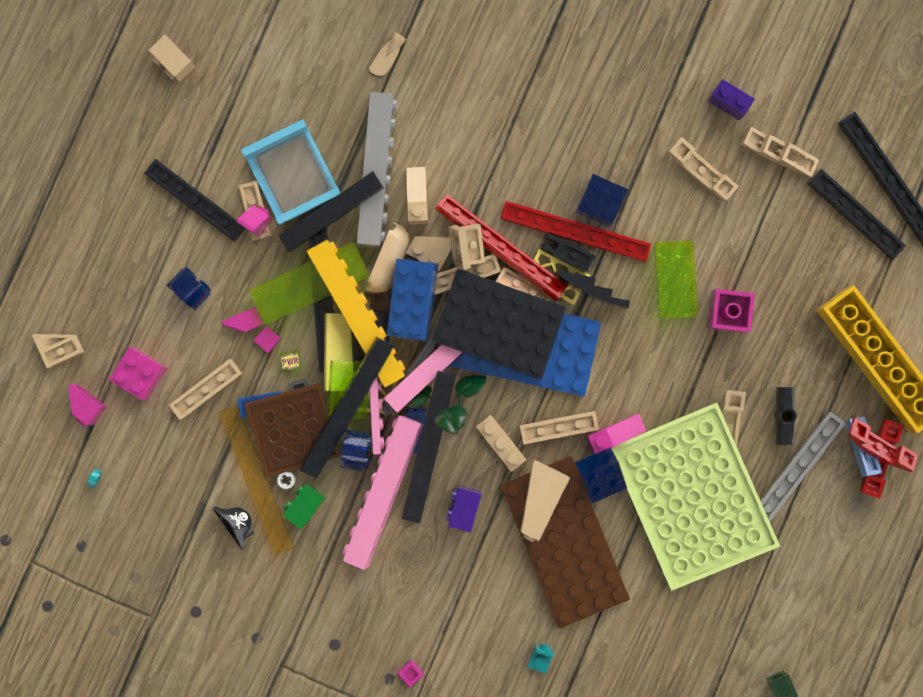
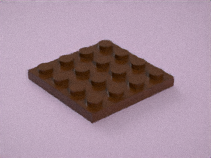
(288, 427)

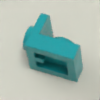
(541, 657)

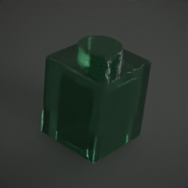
(781, 685)

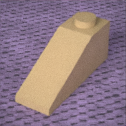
(417, 196)

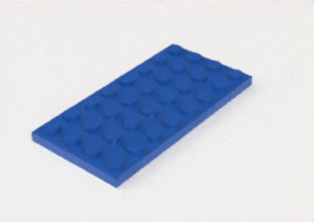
(568, 363)

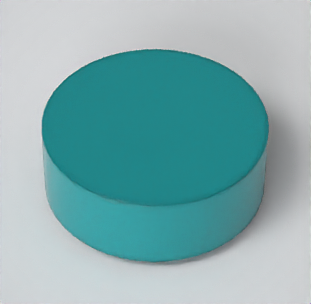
(94, 478)

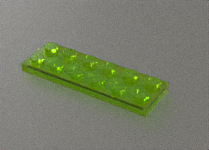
(302, 286)

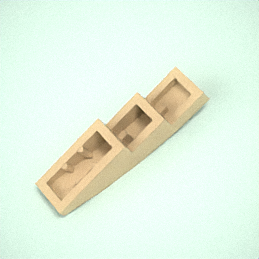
(779, 152)

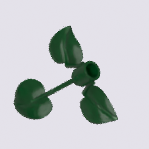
(454, 417)

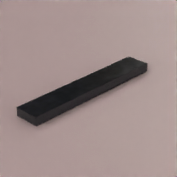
(194, 200)
(331, 211)
(856, 214)

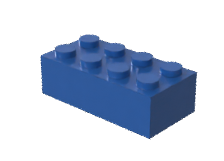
(412, 299)

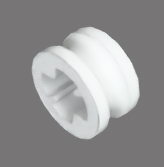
(285, 485)

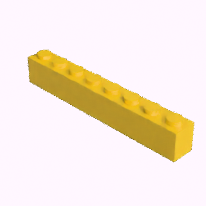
(353, 306)

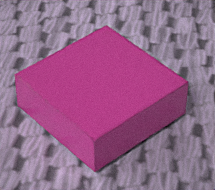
(267, 339)
(410, 673)

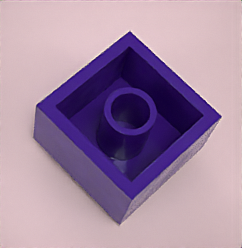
(464, 509)

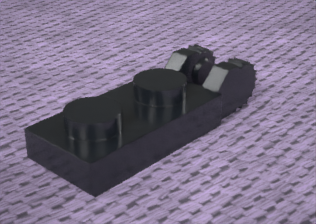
(569, 253)

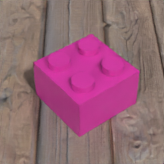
(731, 311)
(138, 373)

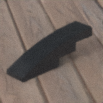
(586, 285)

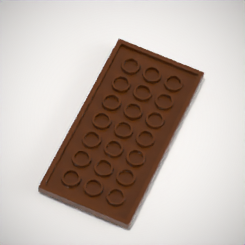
(572, 552)

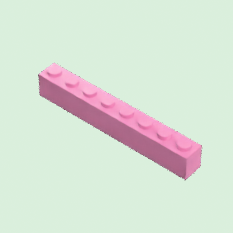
(383, 492)

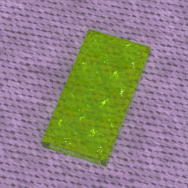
(676, 279)

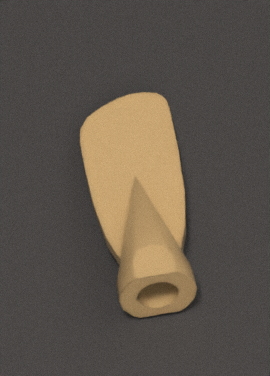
(387, 55)

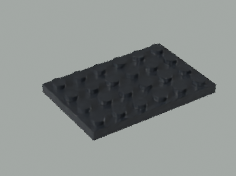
(499, 324)

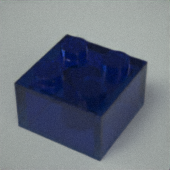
(601, 200)
(601, 475)

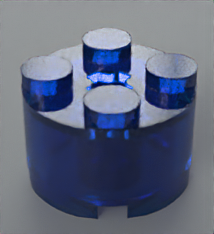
(189, 289)
(355, 450)

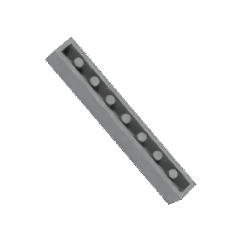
(377, 160)

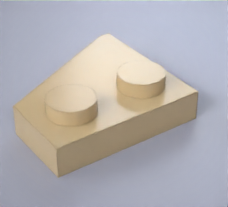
(430, 249)
(57, 348)

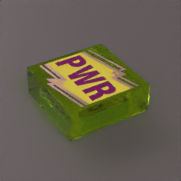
(290, 361)

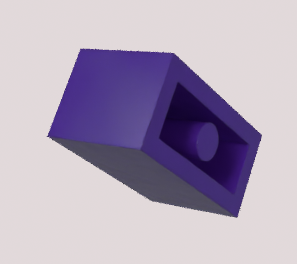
(731, 99)

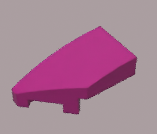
(244, 321)

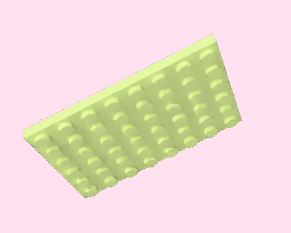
(695, 496)

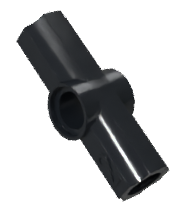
(785, 429)

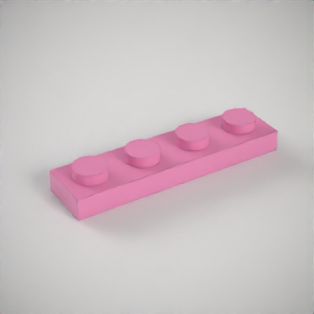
(376, 422)

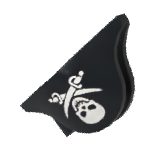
(237, 522)

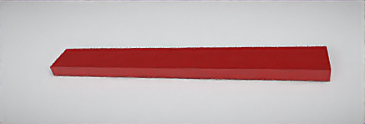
(576, 231)
(503, 249)

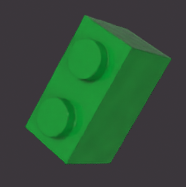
(304, 505)

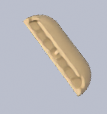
(394, 248)

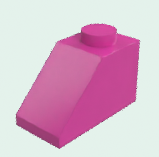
(255, 220)
(85, 405)

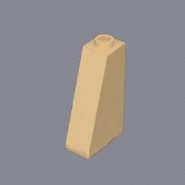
(542, 496)

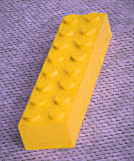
(877, 355)

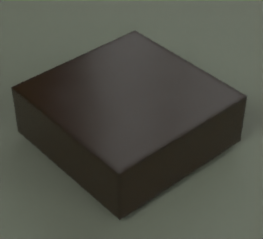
(380, 302)

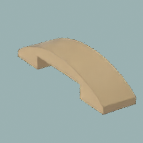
(701, 170)
(731, 410)

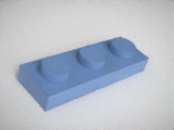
(867, 464)

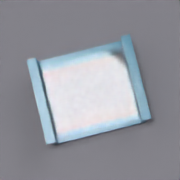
(291, 172)

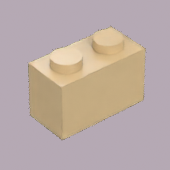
(172, 58)

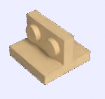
(466, 245)

